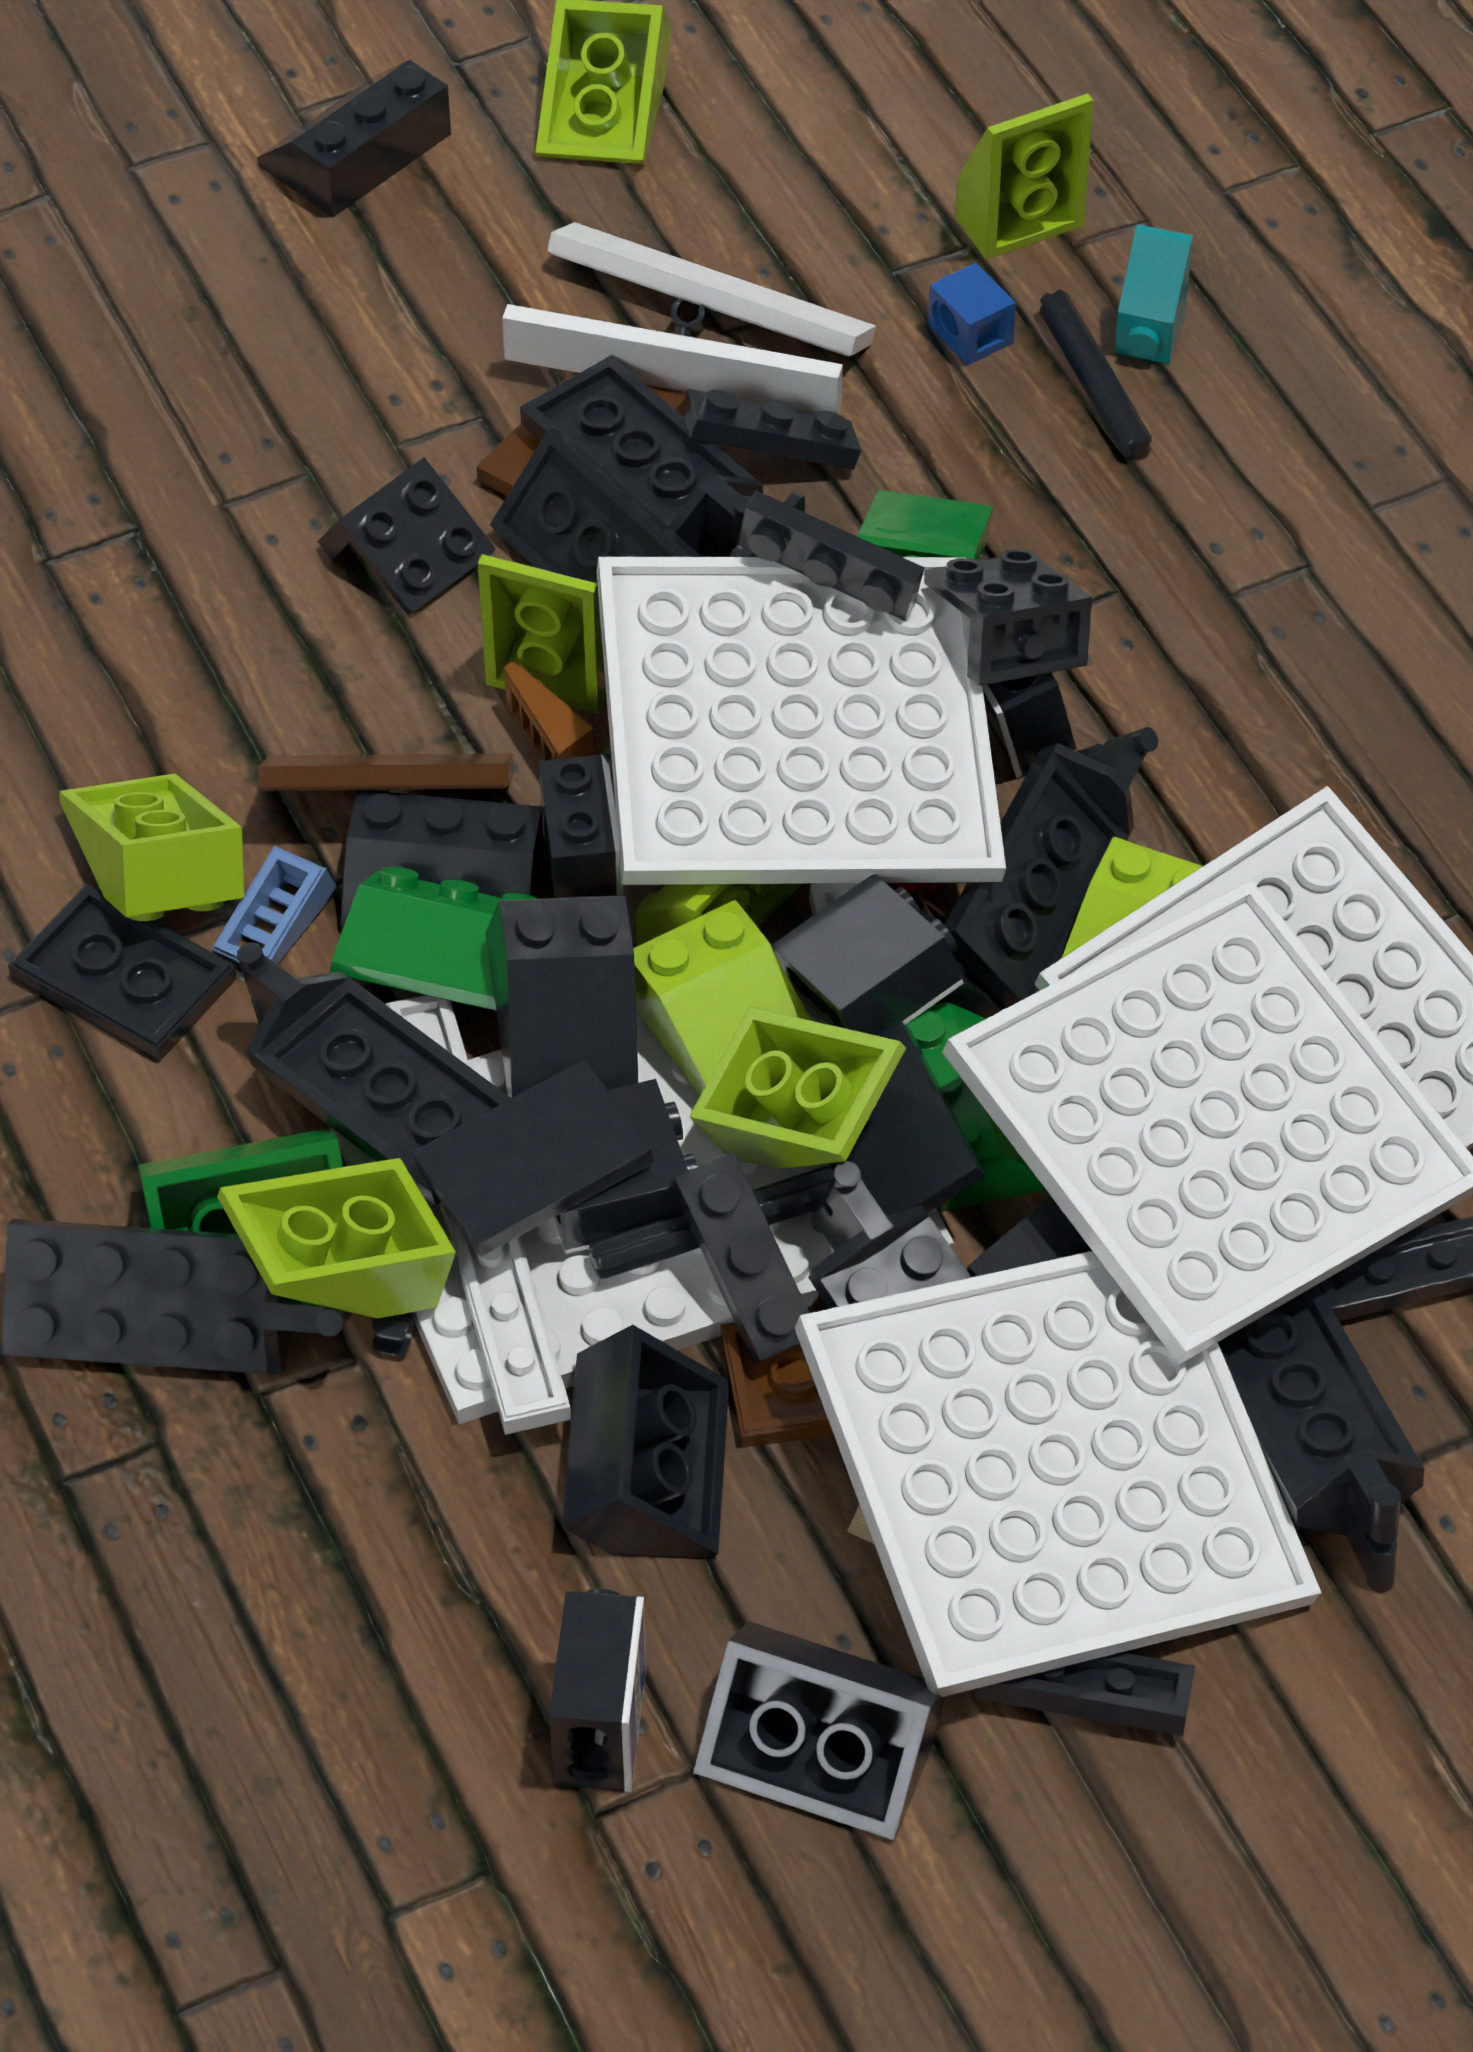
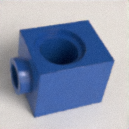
(971, 313)

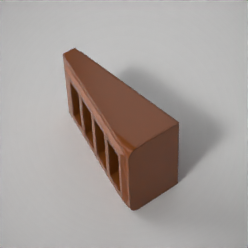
(545, 719)

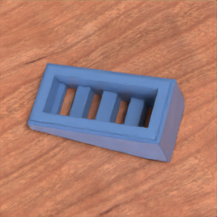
(276, 872)

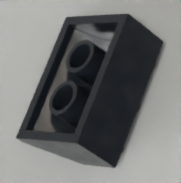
(363, 138)
(444, 840)
(646, 1449)
(818, 1729)

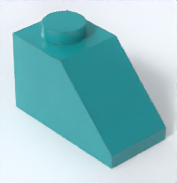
(1154, 294)

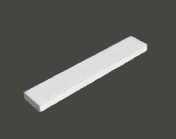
(711, 289)
(671, 359)

